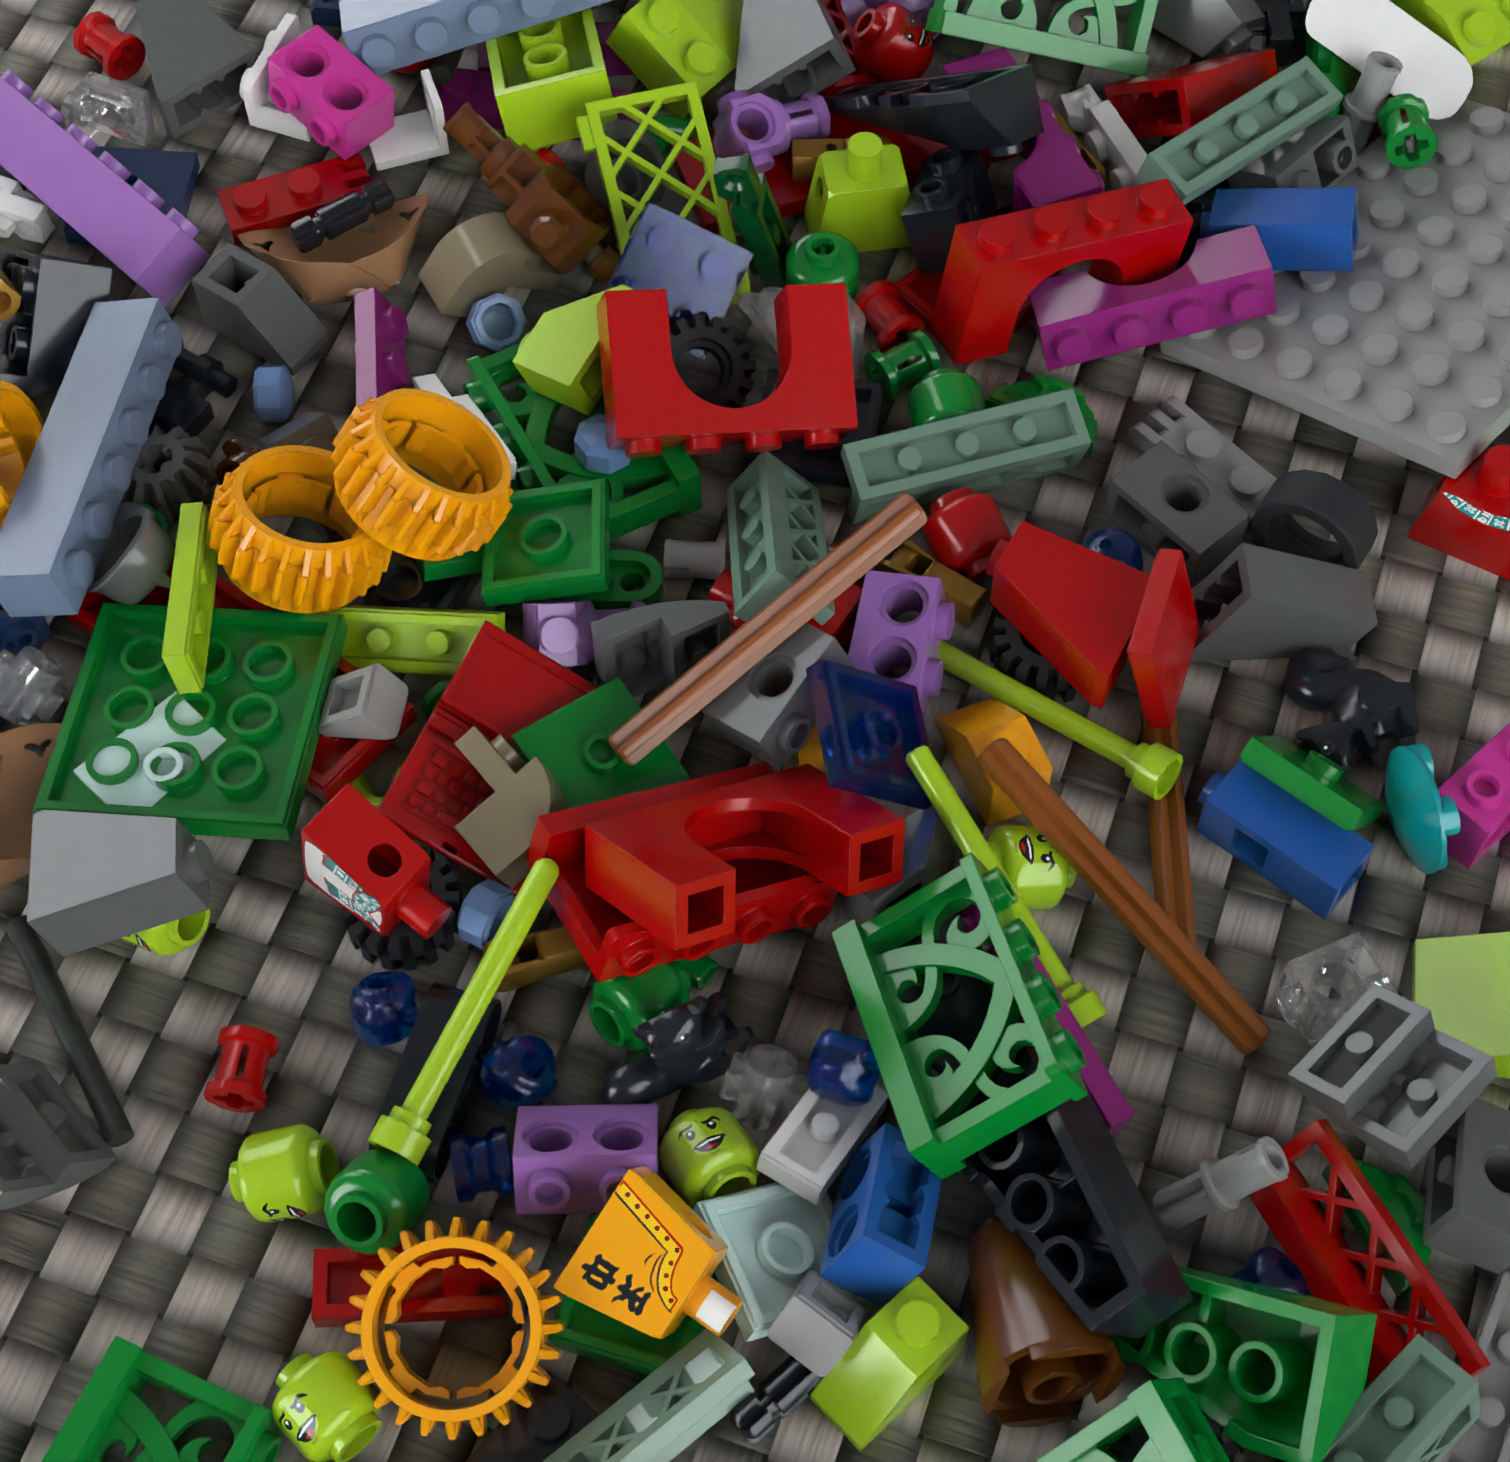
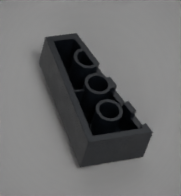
(1080, 1213)

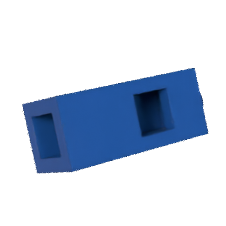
(1296, 225)
(1282, 838)

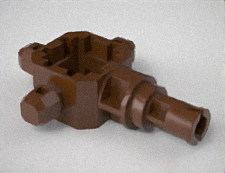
(543, 201)

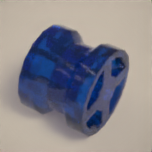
(481, 1164)

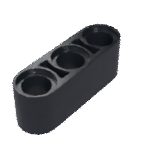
(459, 1090)

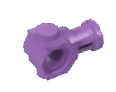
(768, 123)
(564, 628)

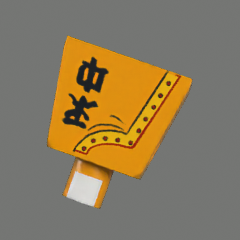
(650, 1262)

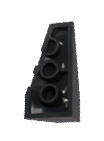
(956, 109)

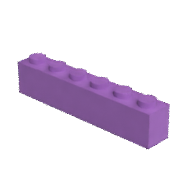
(93, 194)

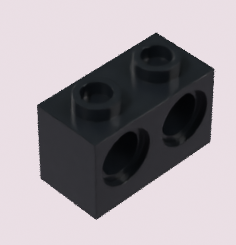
(947, 192)

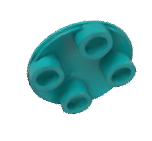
(1417, 810)

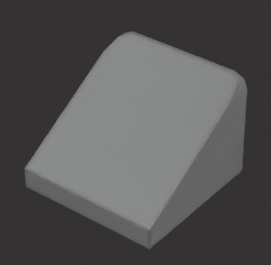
(364, 705)
(817, 1324)

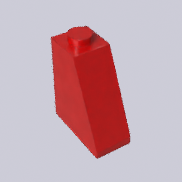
(1185, 95)
(1068, 605)

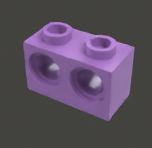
(884, 643)
(578, 1154)

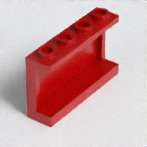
(768, 892)

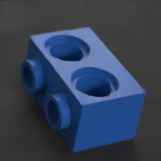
(880, 1219)

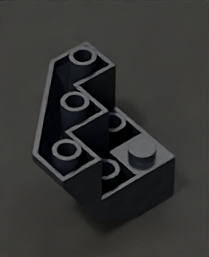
(50, 318)

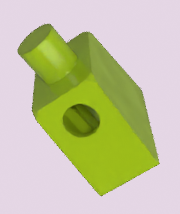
(860, 194)

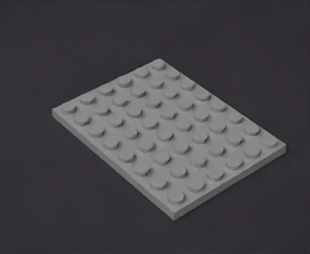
(1419, 329)

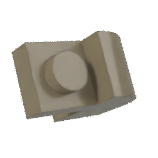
(482, 260)
(507, 819)

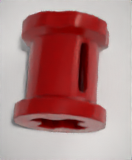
(118, 52)
(887, 314)
(242, 1045)

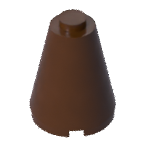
(1028, 1339)

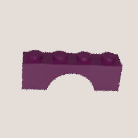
(1053, 159)
(1091, 319)

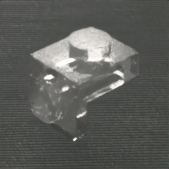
(111, 108)

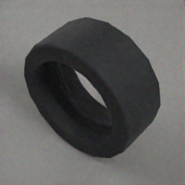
(1323, 501)

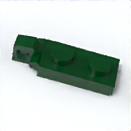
(754, 216)

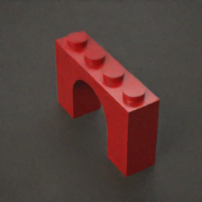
(999, 260)
(655, 409)
(670, 858)

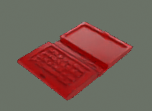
(497, 690)

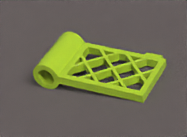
(595, 140)

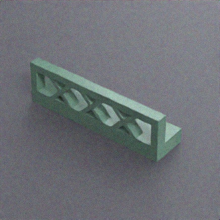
(1242, 131)
(966, 451)
(772, 534)
(666, 1407)
(1410, 1410)

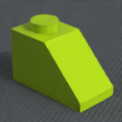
(564, 354)
(891, 1363)

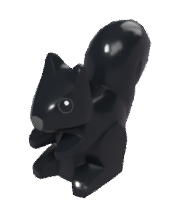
(1361, 703)
(684, 1048)

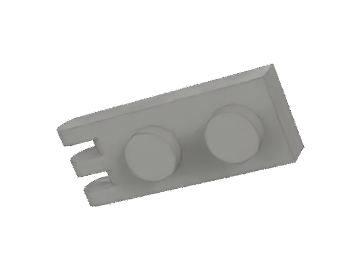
(1208, 449)

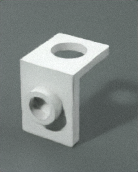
(414, 134)

